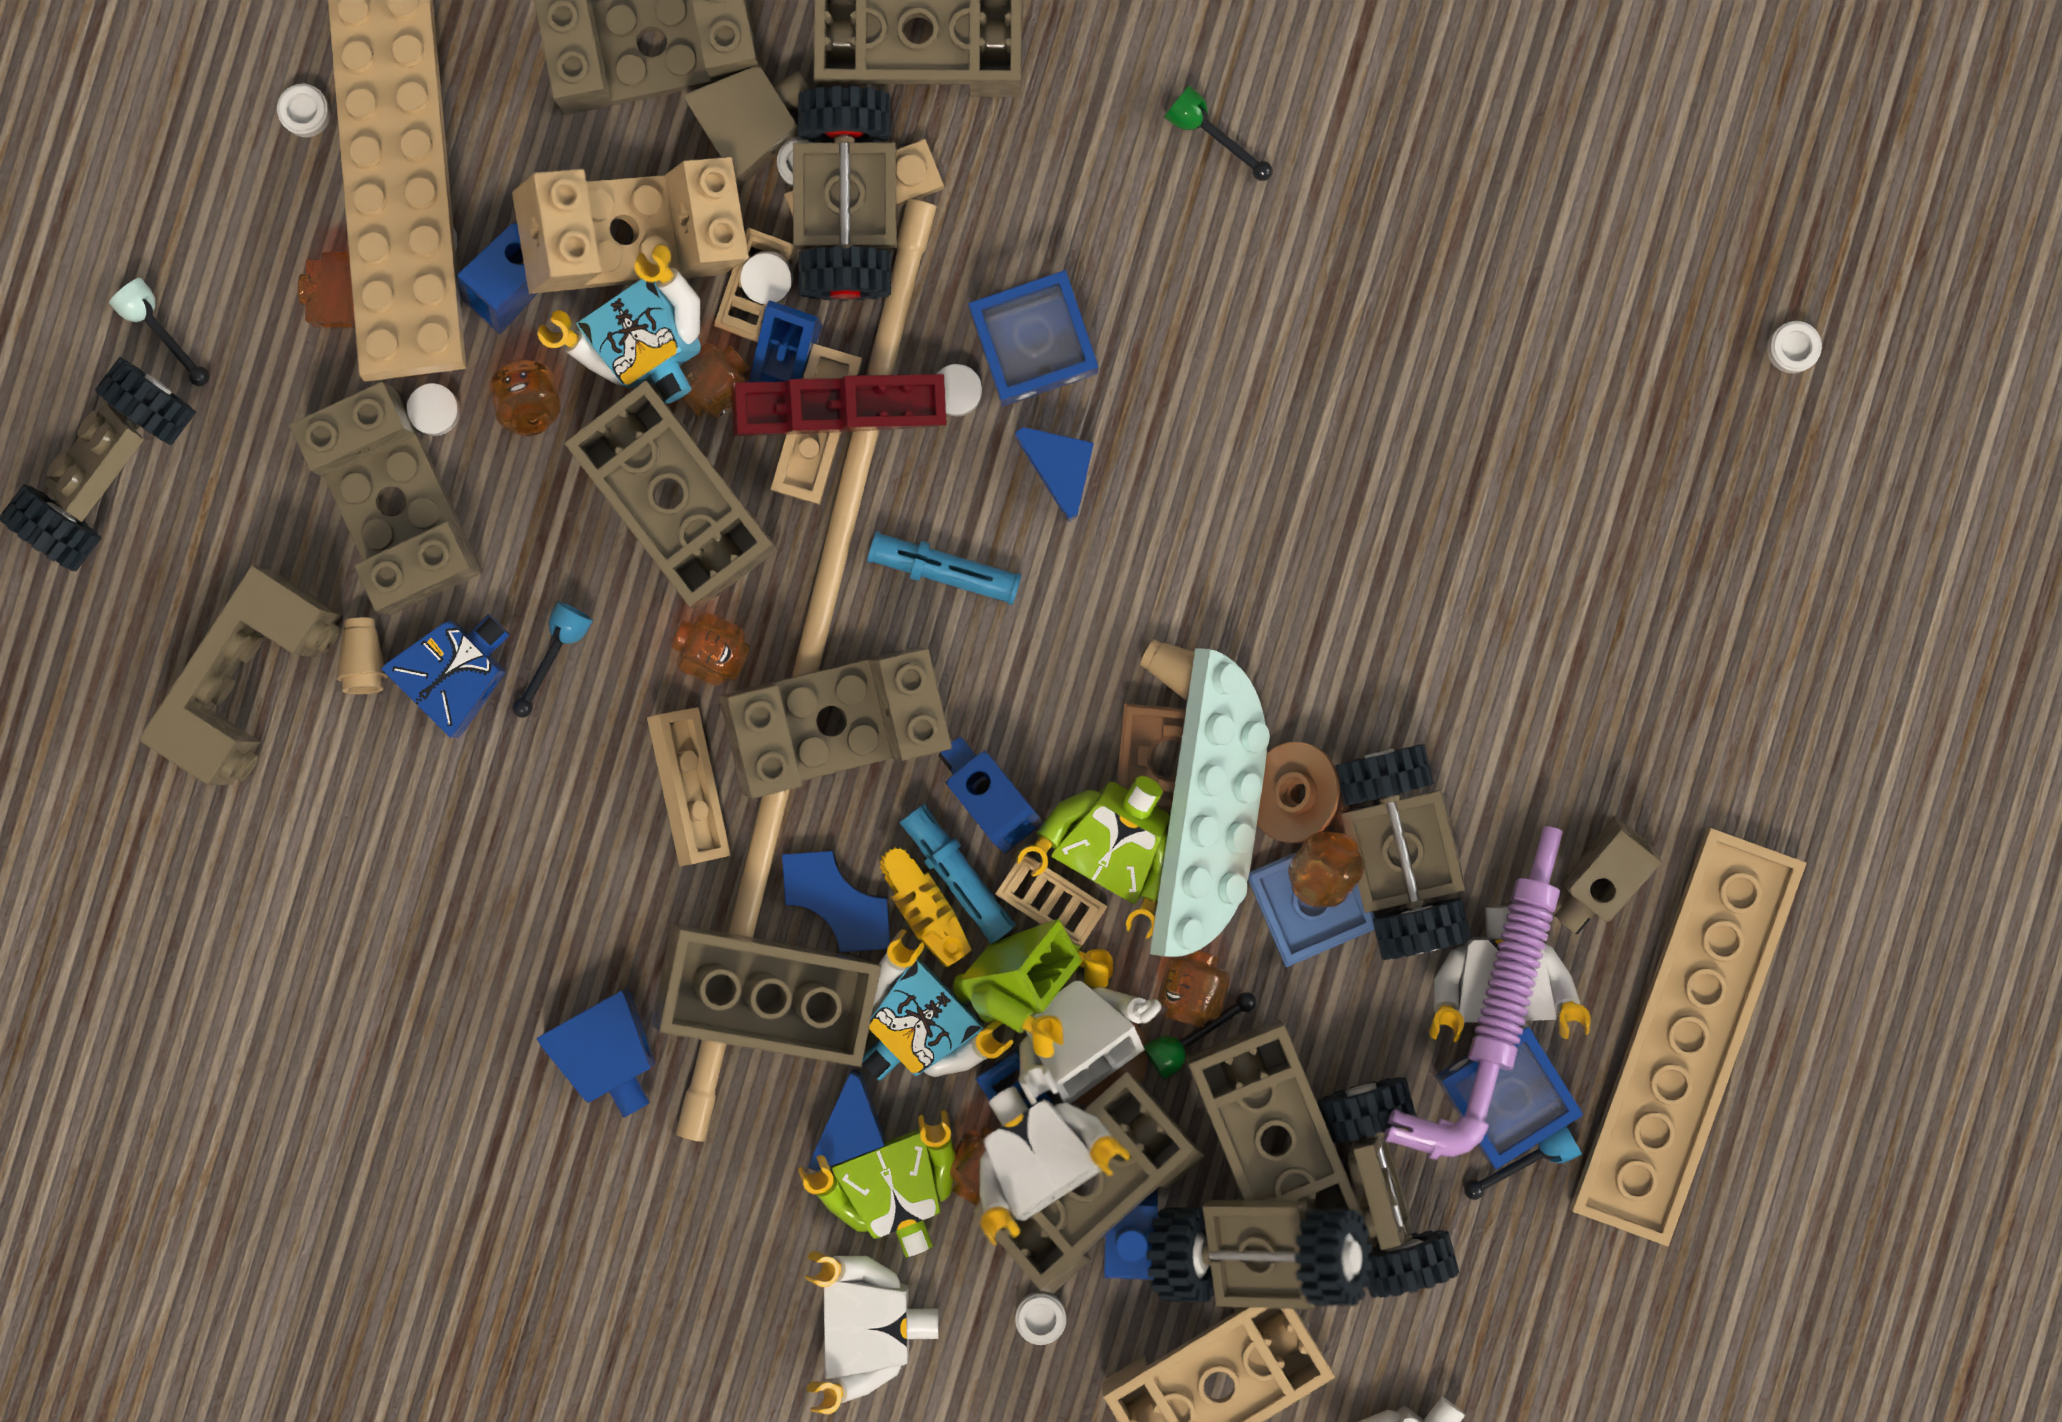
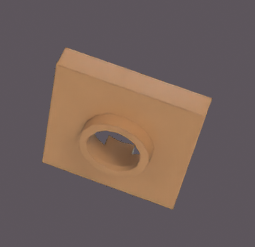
(1140, 733)

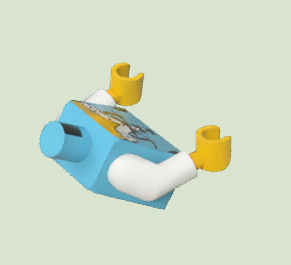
(639, 332)
(923, 1021)

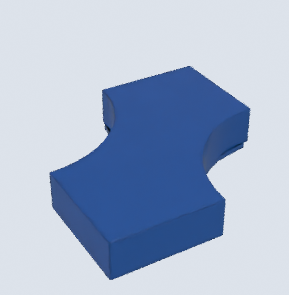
(818, 885)

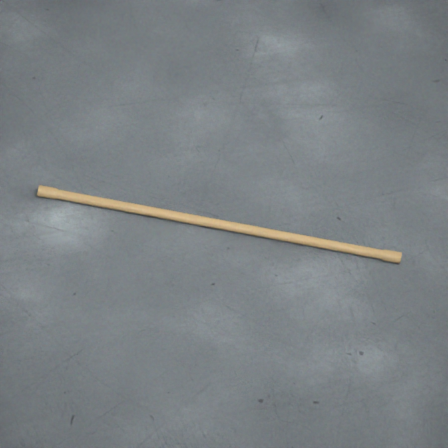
(910, 247)

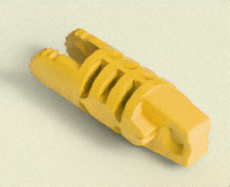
(924, 907)

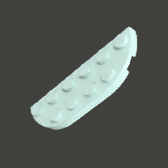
(1211, 807)

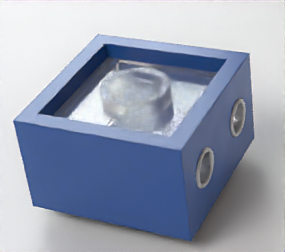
(1033, 338)
(1524, 1105)

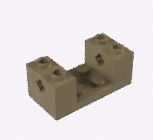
(969, 45)
(597, 55)
(363, 451)
(703, 540)
(887, 712)
(184, 724)
(1261, 1084)
(1057, 1238)

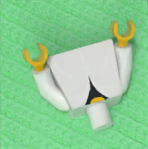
(1465, 977)
(1038, 1158)
(864, 1327)

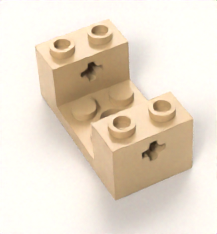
(568, 225)
(1259, 1348)

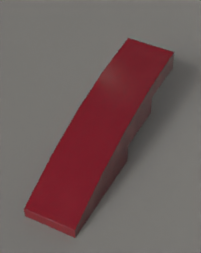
(838, 404)

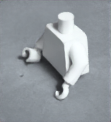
(1095, 1039)

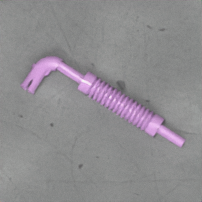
(1503, 1013)

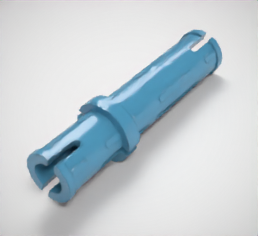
(943, 567)
(951, 865)

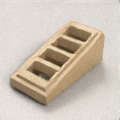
(736, 326)
(1017, 874)

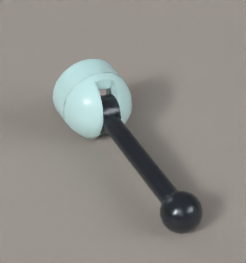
(136, 304)

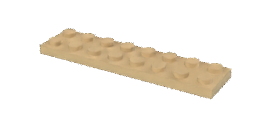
(396, 188)
(1687, 1036)

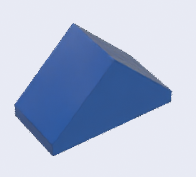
(784, 344)
(1060, 464)
(851, 1127)

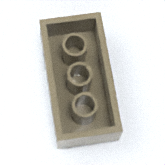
(765, 995)

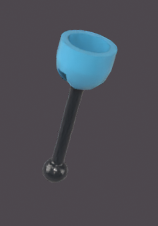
(566, 626)
(1556, 1148)

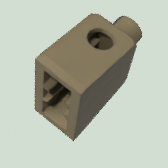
(747, 117)
(1616, 856)

